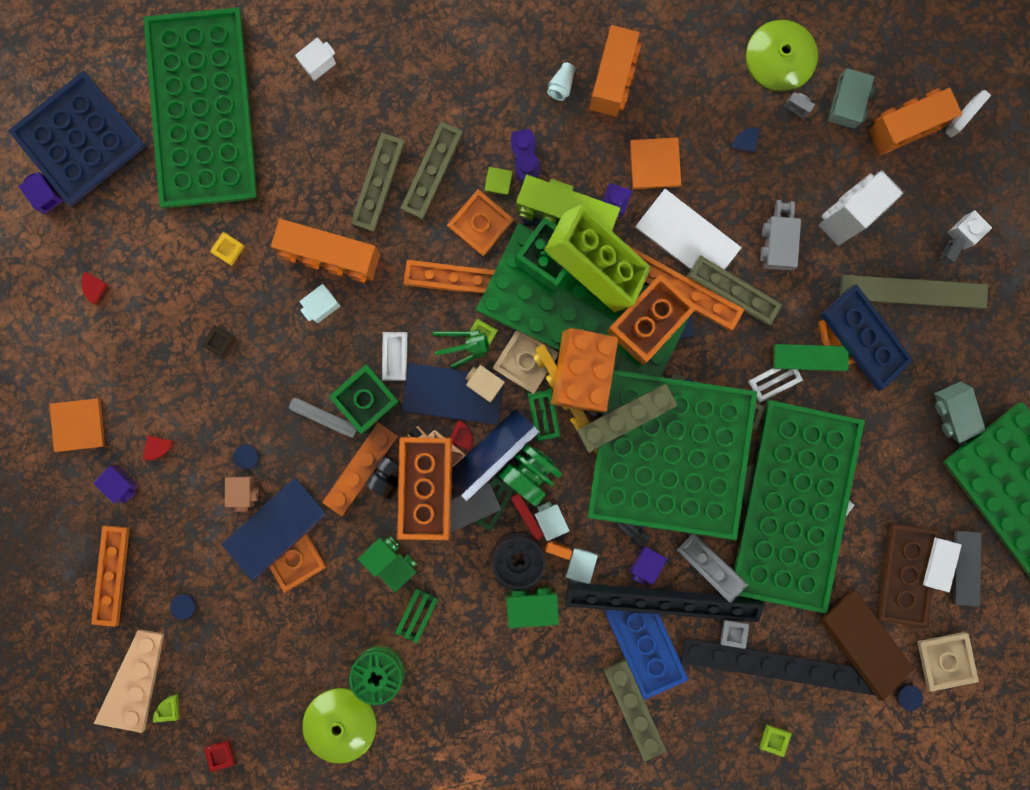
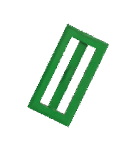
(539, 395)
(502, 486)
(408, 635)

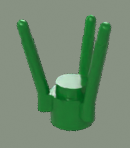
(476, 344)

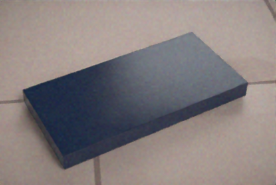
(867, 337)
(445, 394)
(492, 454)
(274, 529)

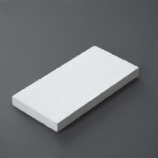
(685, 233)

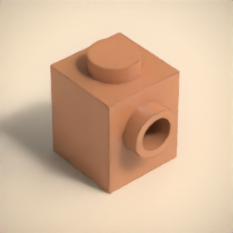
(240, 493)

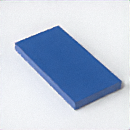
(647, 651)

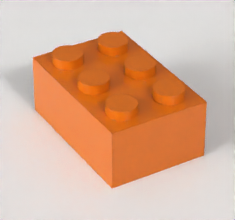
(616, 71)
(914, 120)
(652, 319)
(584, 370)

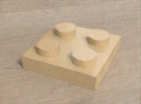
(518, 362)
(947, 661)

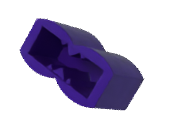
(524, 155)

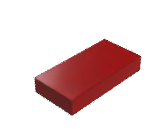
(527, 516)

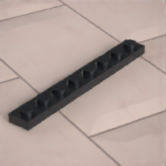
(662, 602)
(773, 665)

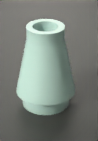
(561, 83)

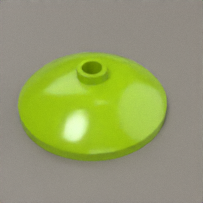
(775, 68)
(340, 709)

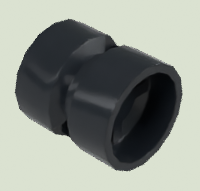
(378, 480)

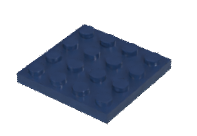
(77, 138)

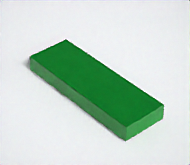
(810, 357)

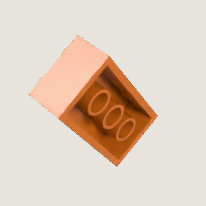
(325, 250)
(425, 488)

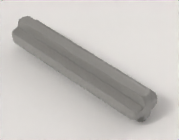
(323, 417)

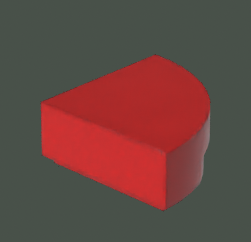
(93, 287)
(462, 436)
(156, 447)

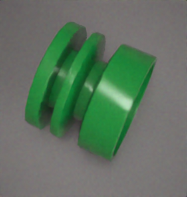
(530, 474)
(383, 662)

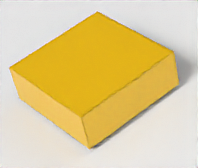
(227, 248)

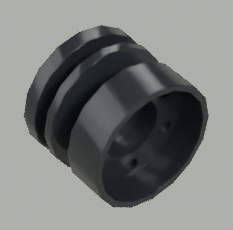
(522, 573)

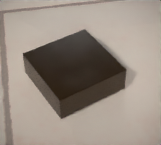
(218, 341)

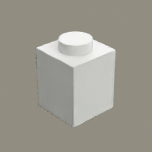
(316, 58)
(970, 228)

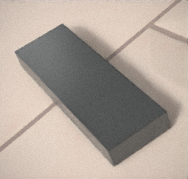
(968, 569)

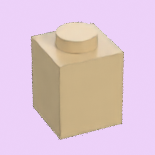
(484, 383)

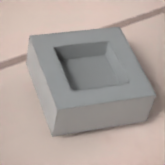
(799, 104)
(734, 633)

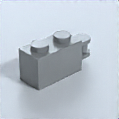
(781, 238)

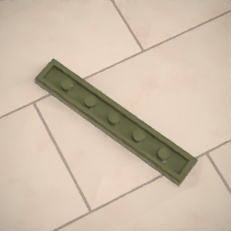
(919, 291)

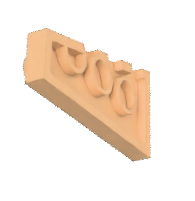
(133, 686)

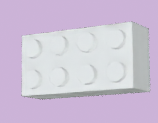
(859, 207)

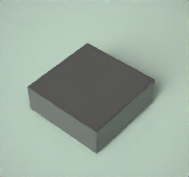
(952, 251)

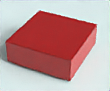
(219, 756)

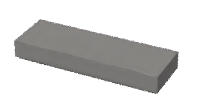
(712, 567)

